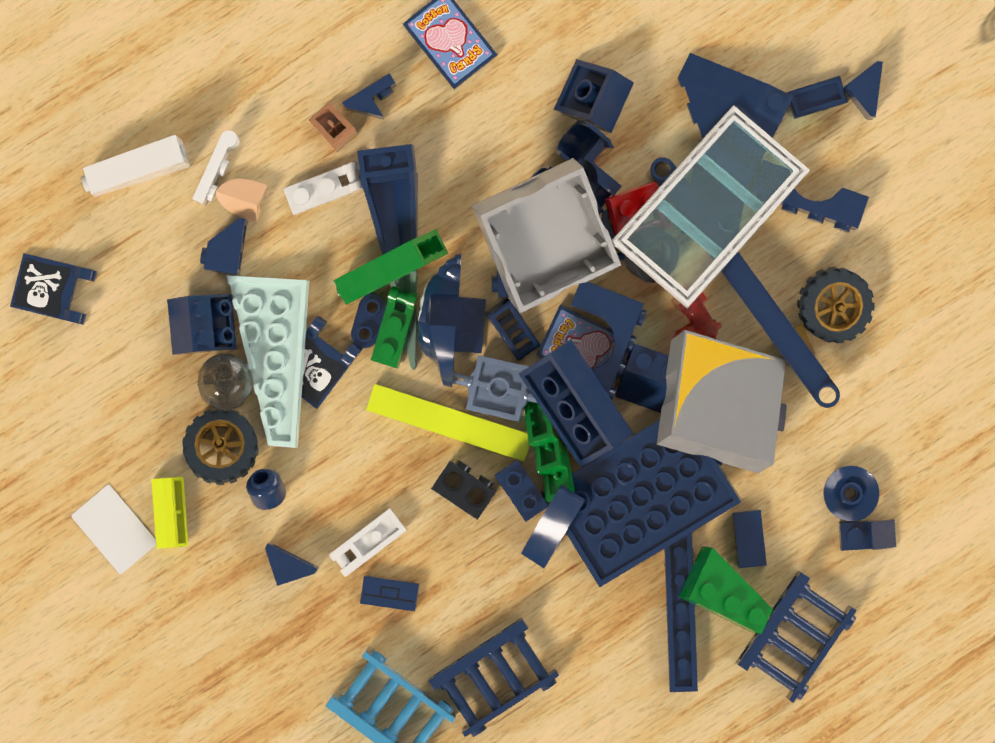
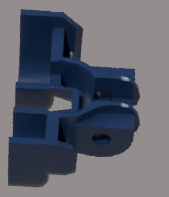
(584, 144)

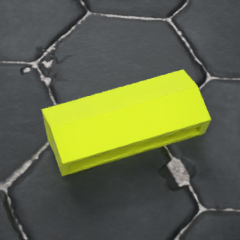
(169, 512)

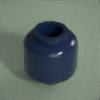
(266, 489)

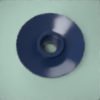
(865, 496)

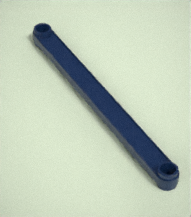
(771, 318)

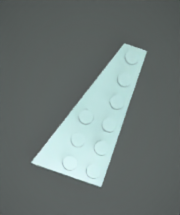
(273, 337)

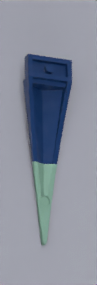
(392, 197)

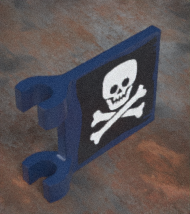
(49, 287)
(323, 364)

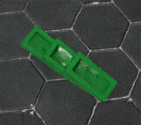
(550, 451)

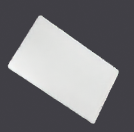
(114, 529)

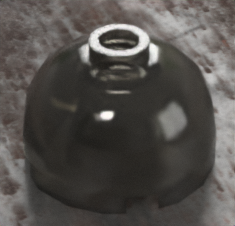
(225, 382)

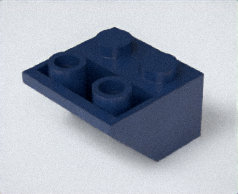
(201, 324)

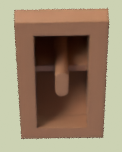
(333, 126)

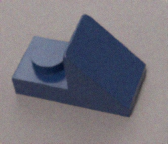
(364, 102)
(867, 535)

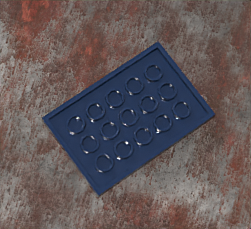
(642, 502)

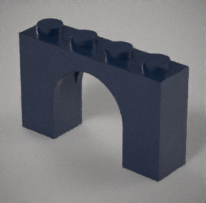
(621, 315)

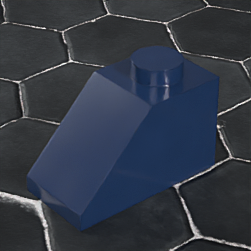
(226, 249)

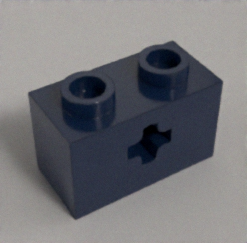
(521, 490)

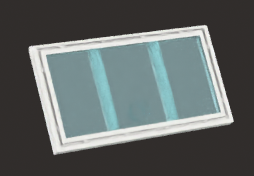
(710, 206)

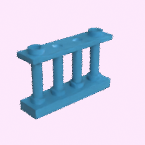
(365, 721)

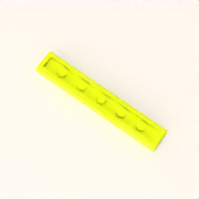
(448, 422)

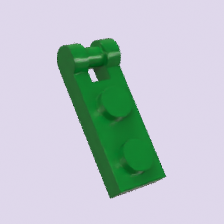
(395, 328)

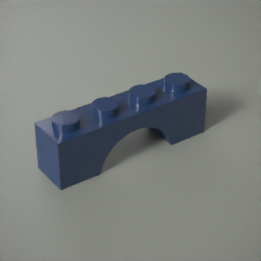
(843, 209)

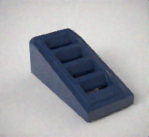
(496, 311)

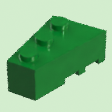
(724, 592)

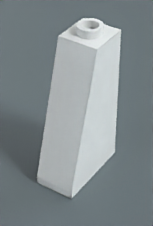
(136, 166)

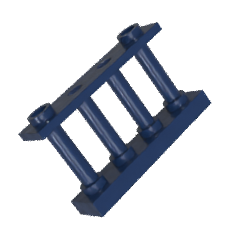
(785, 612)
(469, 664)

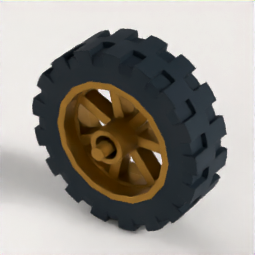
(813, 293)
(220, 473)

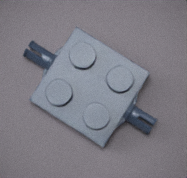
(496, 388)

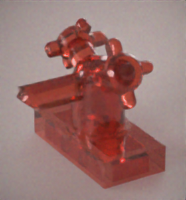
(699, 318)

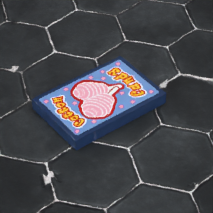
(450, 40)
(590, 338)

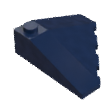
(716, 89)

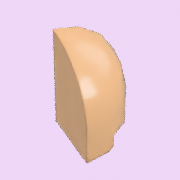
(242, 197)

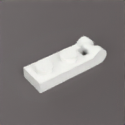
(217, 166)
(323, 188)
(368, 541)

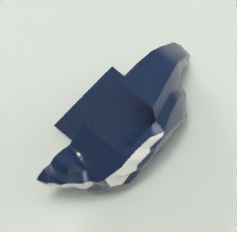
(449, 321)

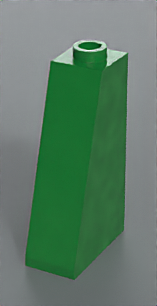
(390, 266)

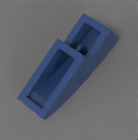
(553, 526)

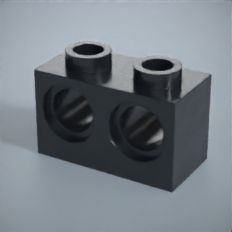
(460, 495)

